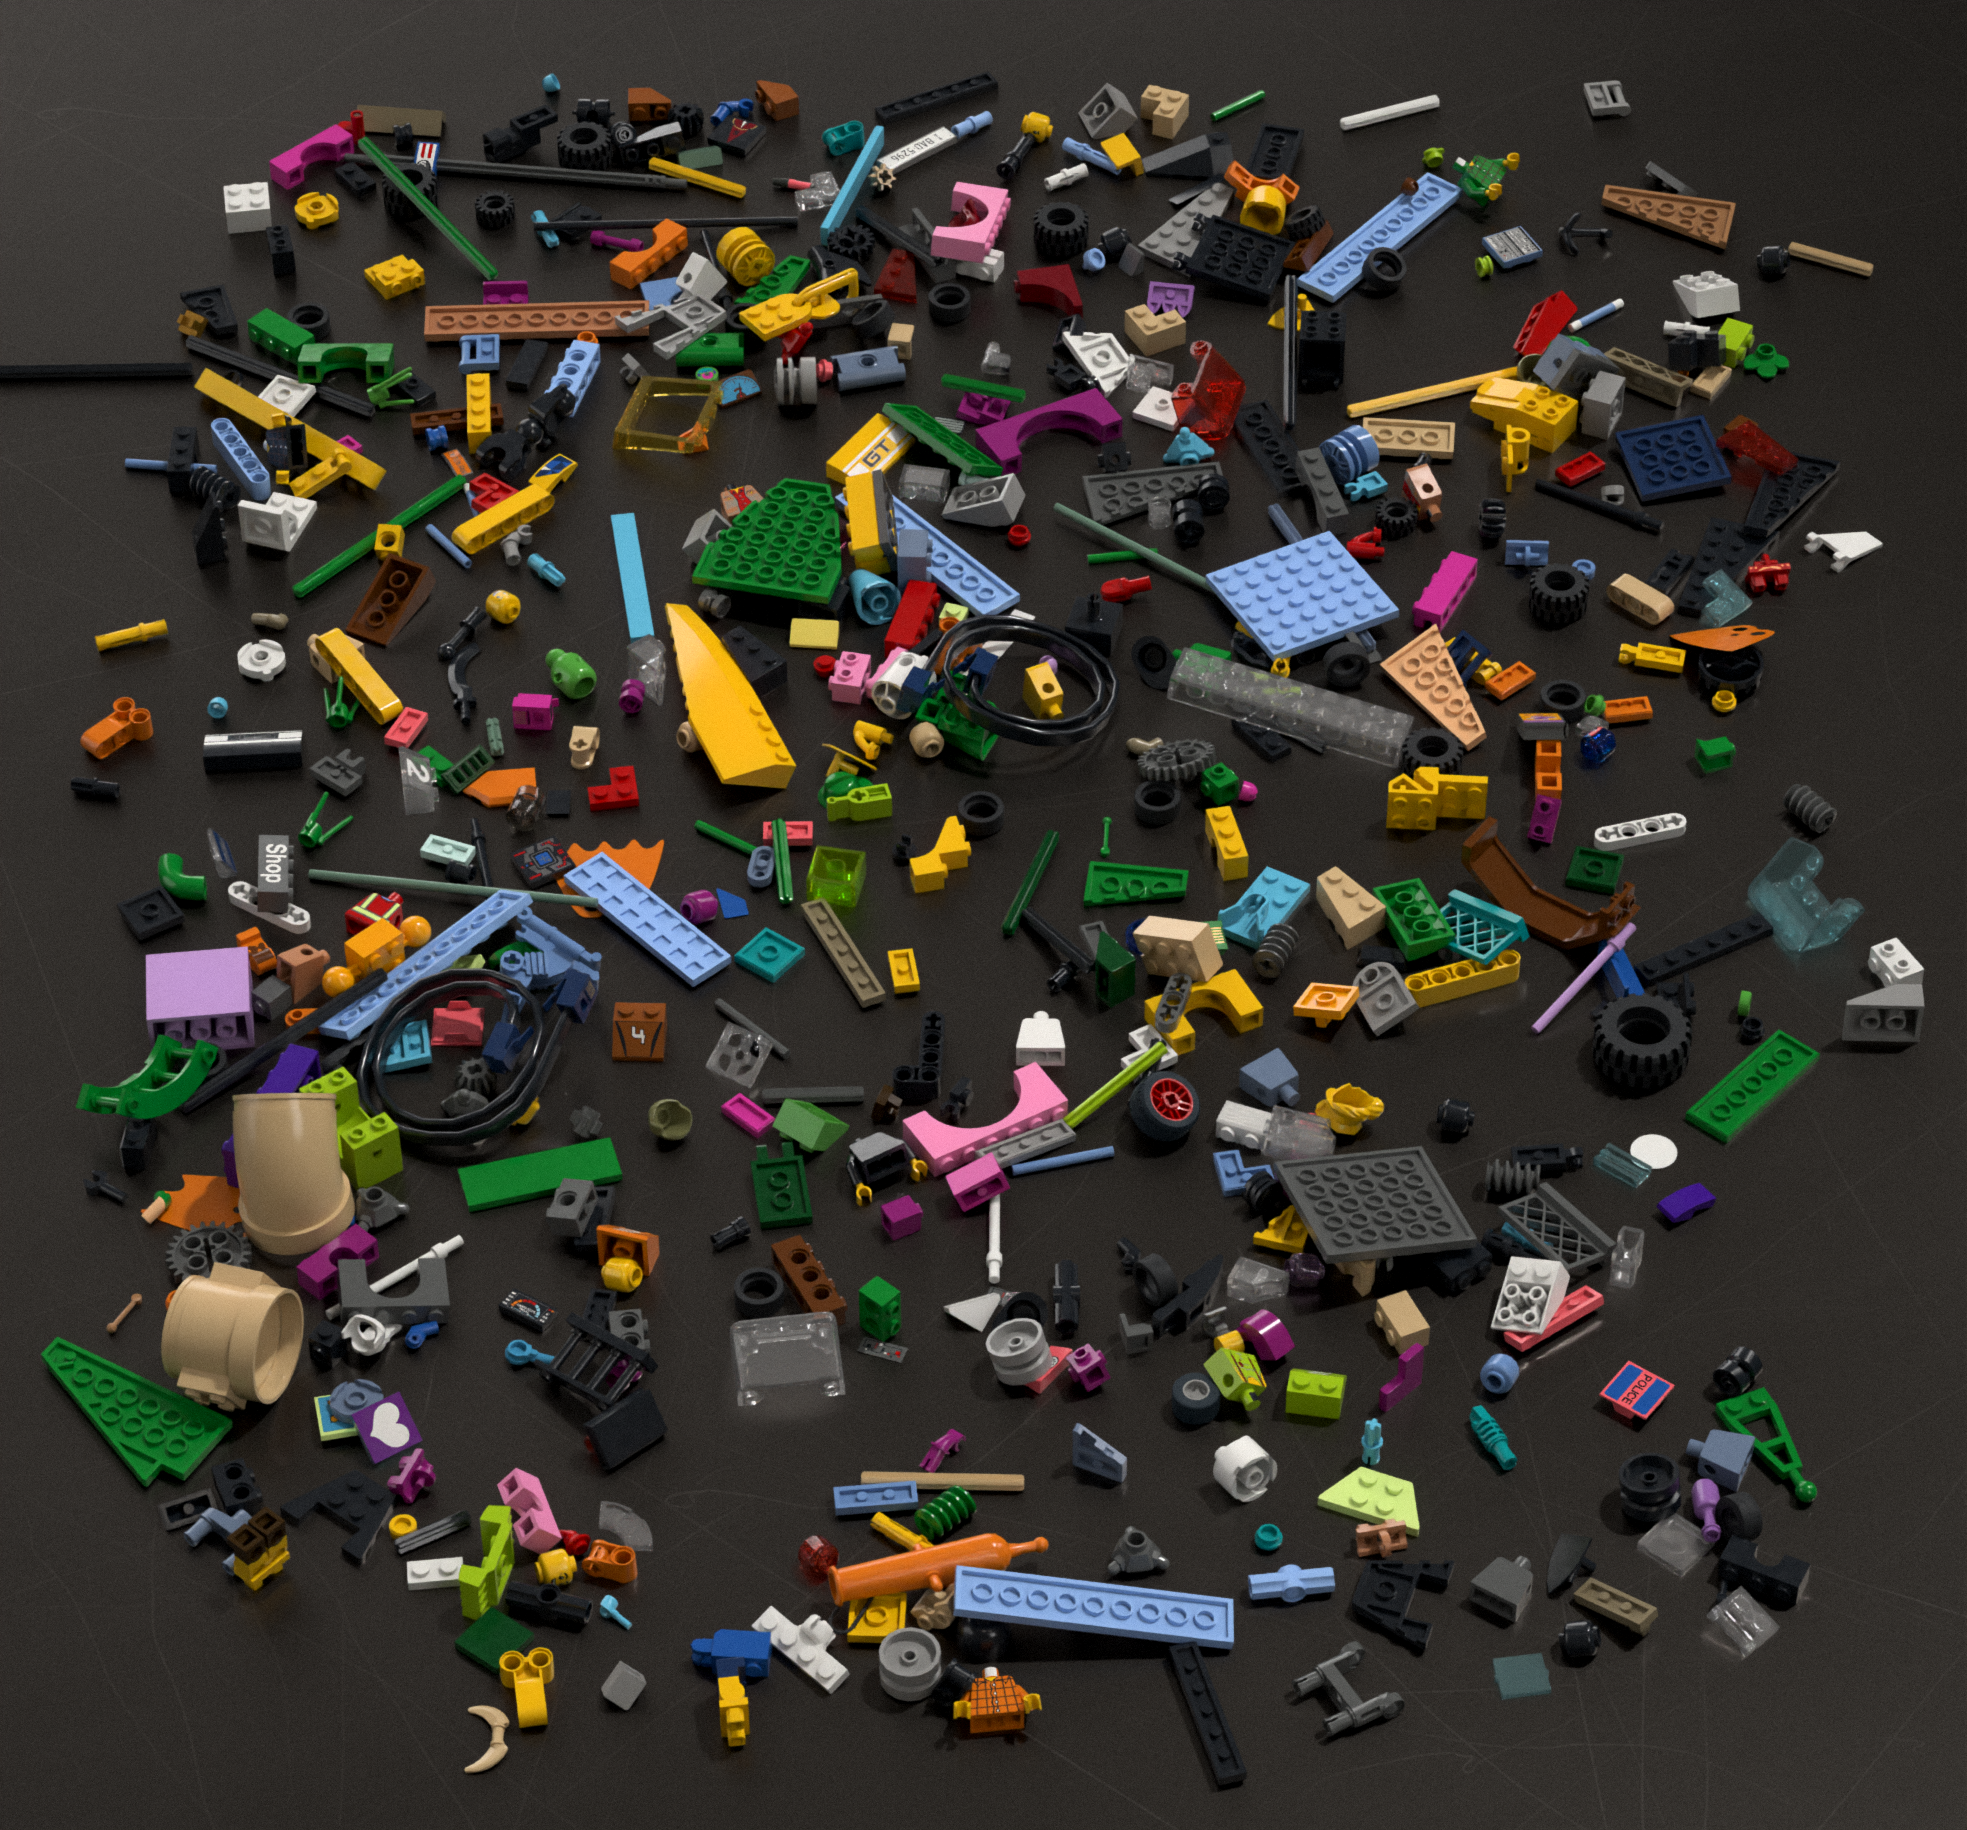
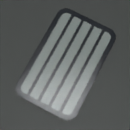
(955, 425)

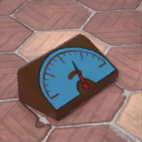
(739, 388)

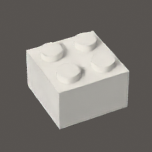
(247, 207)

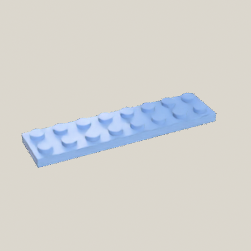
(648, 919)

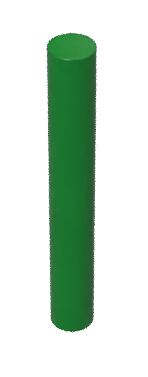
(1237, 105)
(1115, 556)
(724, 837)

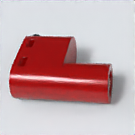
(355, 126)

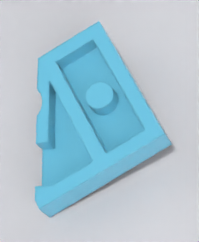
(410, 1048)

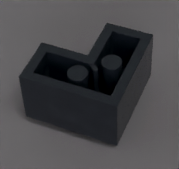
(1696, 350)

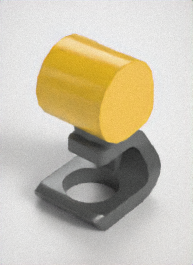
(1219, 1331)

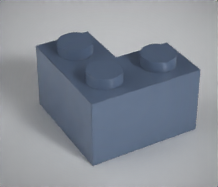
(913, 557)

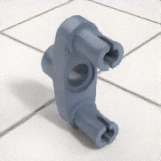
(224, 1525)

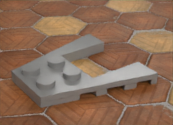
(692, 313)

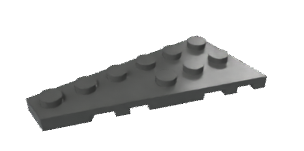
(1128, 492)

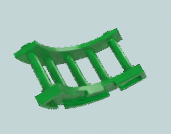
(140, 1094)

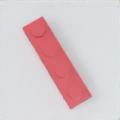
(1571, 1309)

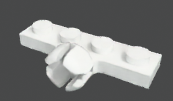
(805, 1646)

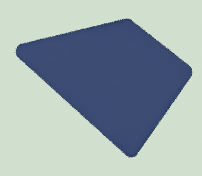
(731, 905)

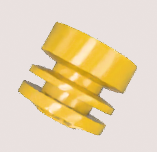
(745, 256)

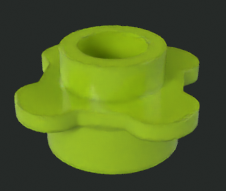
(1433, 157)

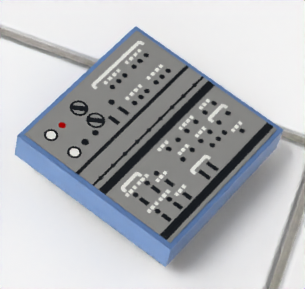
(1512, 247)

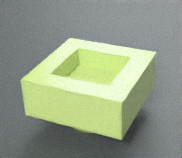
(954, 610)

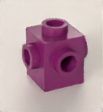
(1088, 1367)

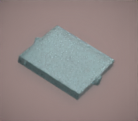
(1521, 1675)

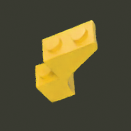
(950, 853)

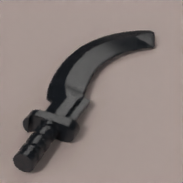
(458, 682)

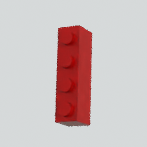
(912, 616)

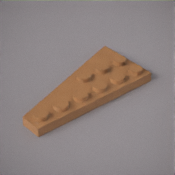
(1691, 216)

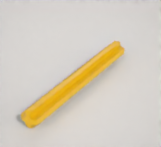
(697, 177)

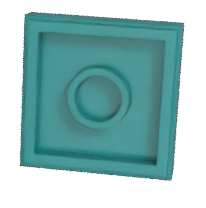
(769, 955)

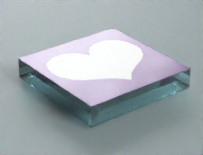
(385, 1428)

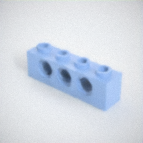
(577, 369)

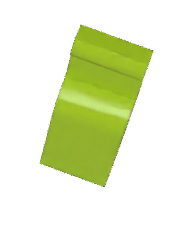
(861, 804)

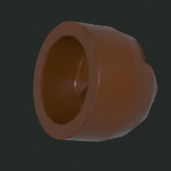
(1409, 187)

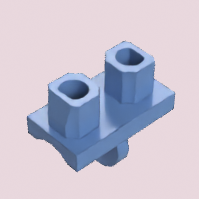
(1526, 552)

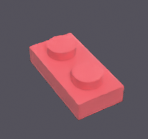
(406, 728)
(798, 833)

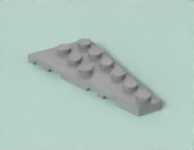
(1177, 232)

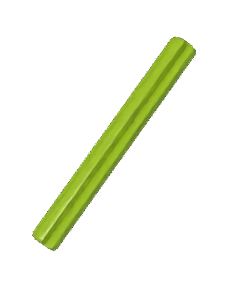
(1115, 1085)

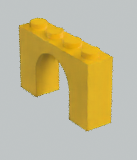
(1223, 992)

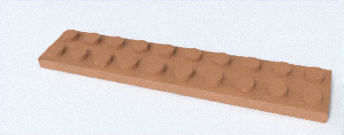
(531, 320)

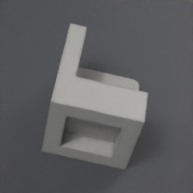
(623, 1685)

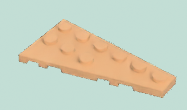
(1432, 681)

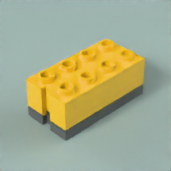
(871, 522)

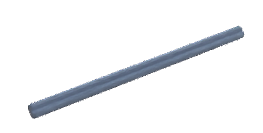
(1292, 537)

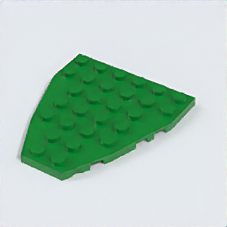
(779, 546)

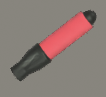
(791, 183)

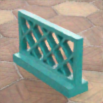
(1483, 916)

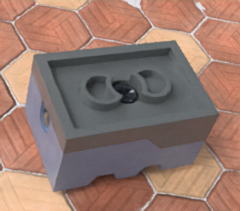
(1571, 366)

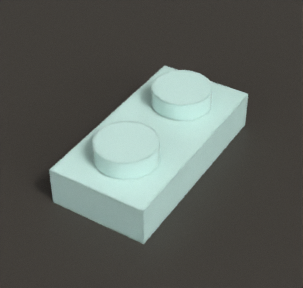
(444, 849)

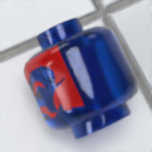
(1598, 744)

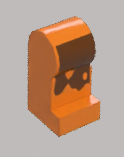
(260, 955)

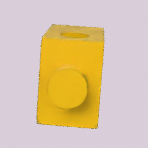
(1043, 692)

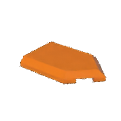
(500, 786)

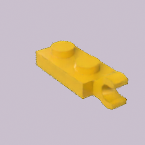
(1653, 656)

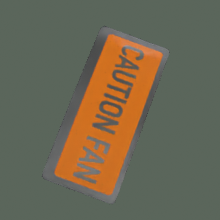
(457, 462)

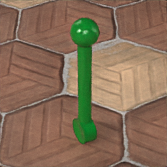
(1105, 851)

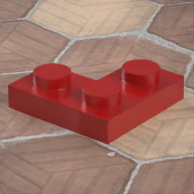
(490, 492)
(617, 795)

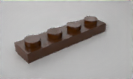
(451, 419)

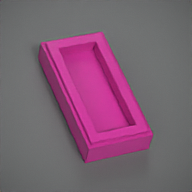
(748, 1115)

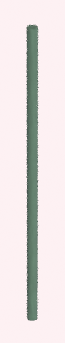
(1131, 545)
(446, 887)

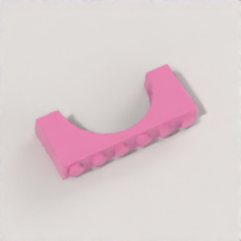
(972, 241)
(948, 1147)

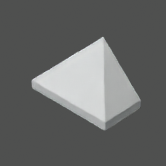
(974, 1311)

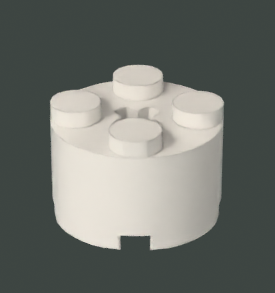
(1244, 1469)

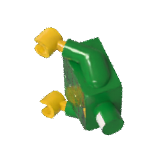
(1482, 176)

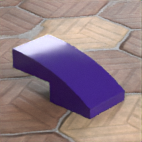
(1684, 1202)

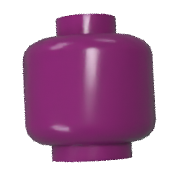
(699, 907)

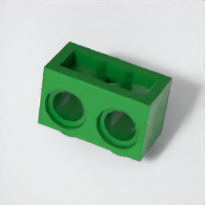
(880, 1308)

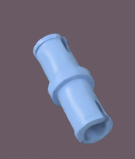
(972, 124)

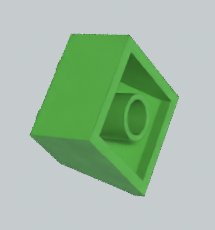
(808, 1125)

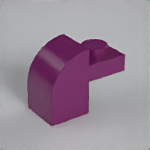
(1266, 1334)

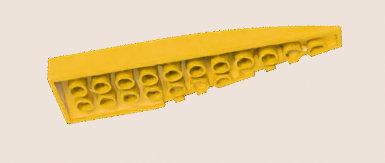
(725, 707)

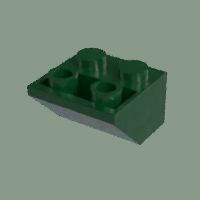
(1114, 971)

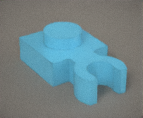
(1367, 485)

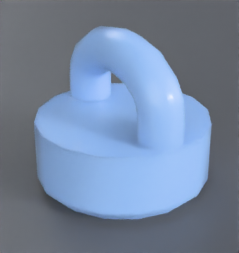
(1093, 260)

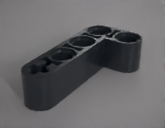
(924, 1079)

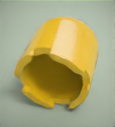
(1264, 209)

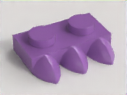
(1170, 297)

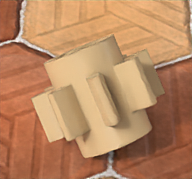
(887, 173)

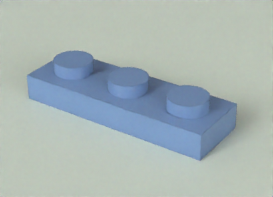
(875, 1498)

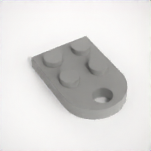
(1385, 998)

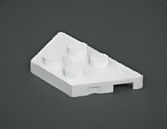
(1100, 357)

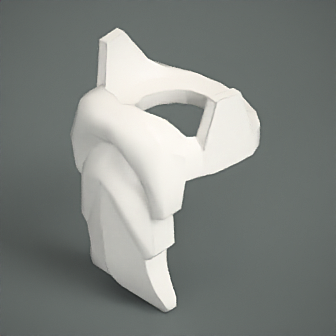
(373, 1338)

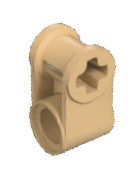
(583, 746)

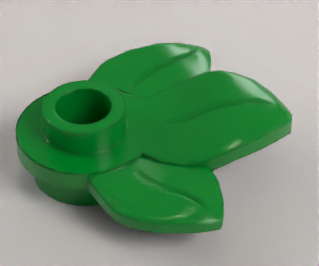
(1766, 361)

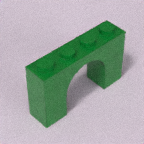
(318, 359)

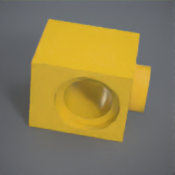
(389, 533)

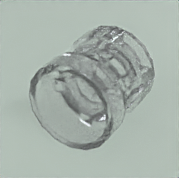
(1159, 512)

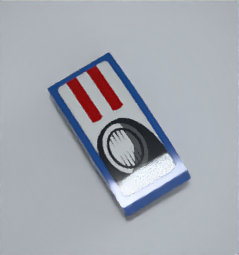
(427, 154)

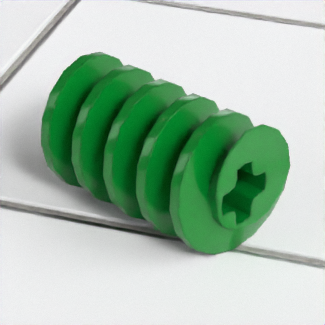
(944, 1512)

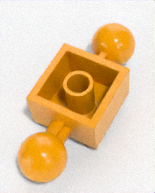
(375, 948)

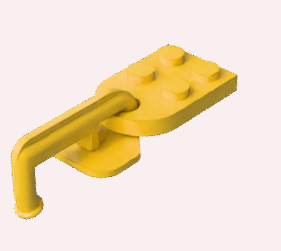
(791, 310)

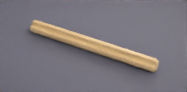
(944, 1481)

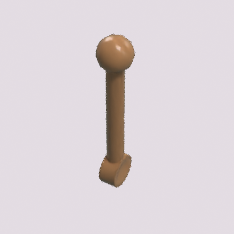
(136, 1300)

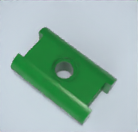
(713, 350)

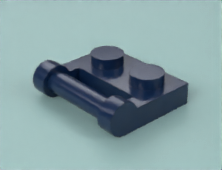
(1462, 650)

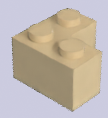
(1166, 109)
(1154, 332)

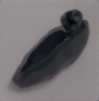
(1250, 652)

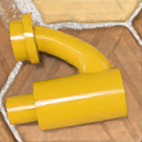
(875, 734)

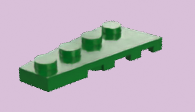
(1129, 883)

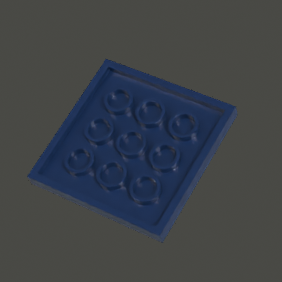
(1672, 458)

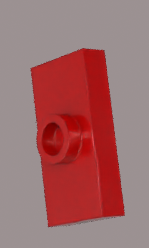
(1580, 469)

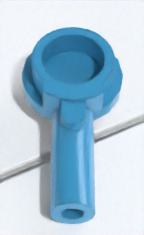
(520, 1352)

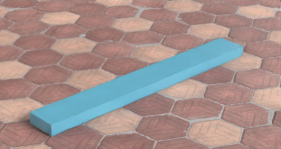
(853, 183)
(632, 576)

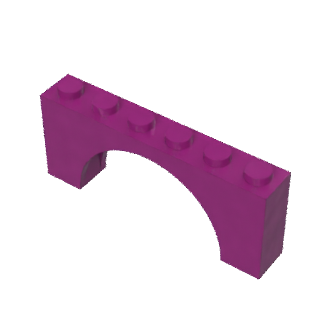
(1082, 412)

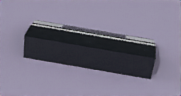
(253, 750)

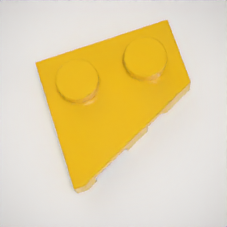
(1284, 1233)

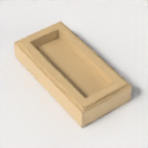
(1710, 381)

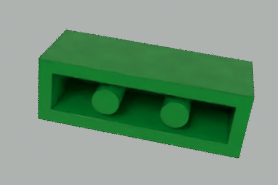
(278, 335)

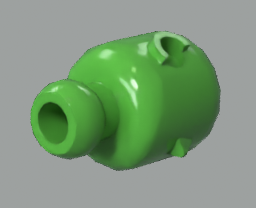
(571, 673)

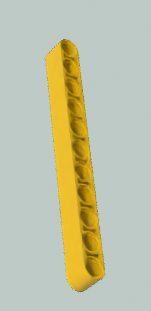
(260, 413)

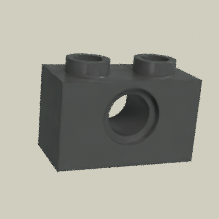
(572, 1207)

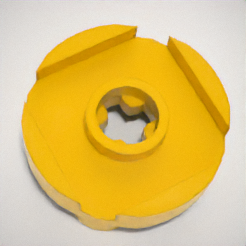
(316, 209)

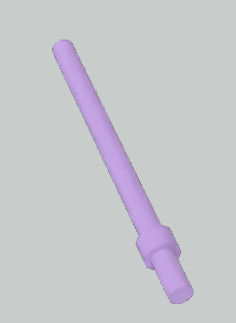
(1614, 945)

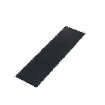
(1197, 189)

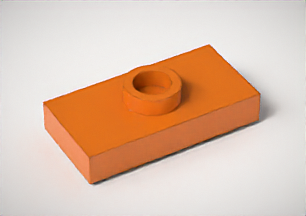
(1510, 680)
(1627, 710)

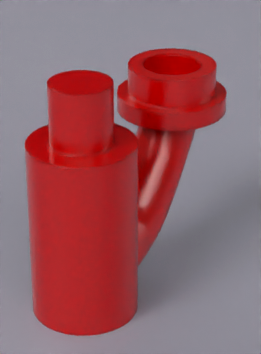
(1362, 550)

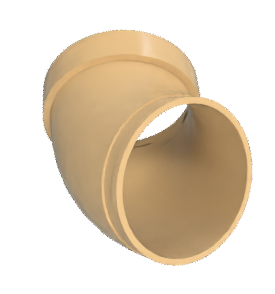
(290, 1171)

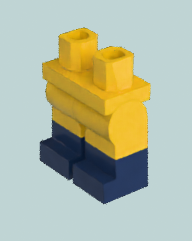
(733, 1700)

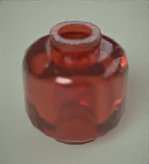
(818, 1555)

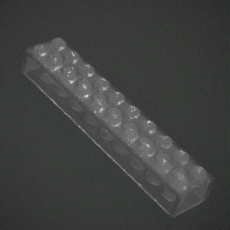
(1289, 707)

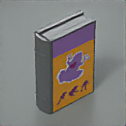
(1542, 726)

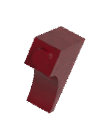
(1050, 286)

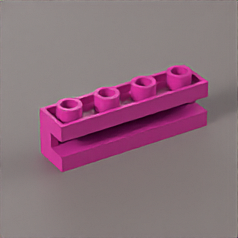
(1445, 590)

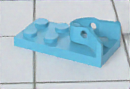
(1265, 903)

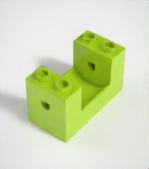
(366, 1145)

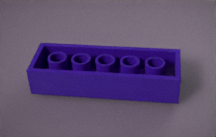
(294, 1070)

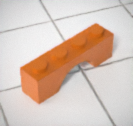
(633, 267)

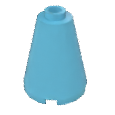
(873, 596)

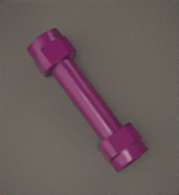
(599, 238)

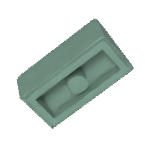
(700, 157)

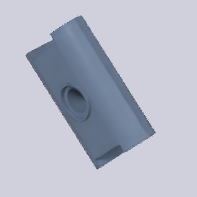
(868, 368)

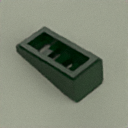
(480, 761)

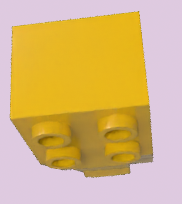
(1530, 406)

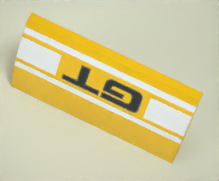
(872, 448)

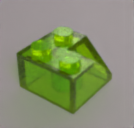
(836, 875)

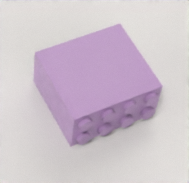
(201, 997)

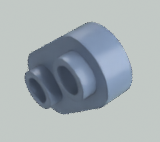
(761, 866)

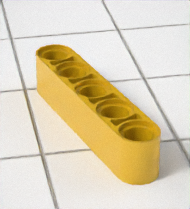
(503, 519)
(359, 676)
(1463, 978)

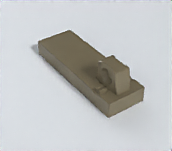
(1616, 1605)

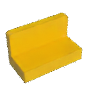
(1123, 153)

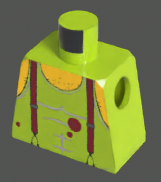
(1237, 1376)

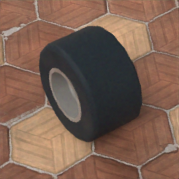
(1195, 1398)

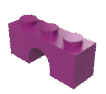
(319, 1271)

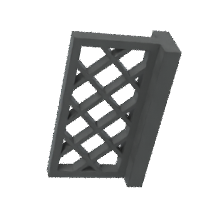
(1565, 1220)

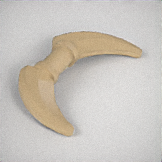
(498, 1749)

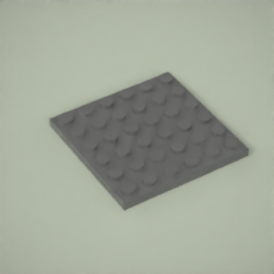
(1374, 1205)

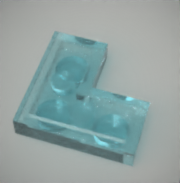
(1728, 599)

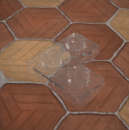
(822, 195)
(1144, 370)

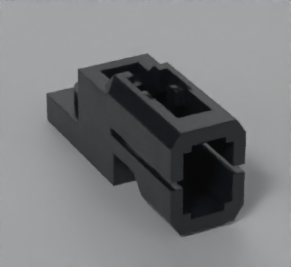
(521, 135)

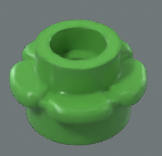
(1595, 705)

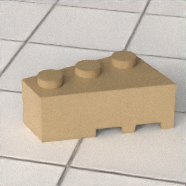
(1349, 907)

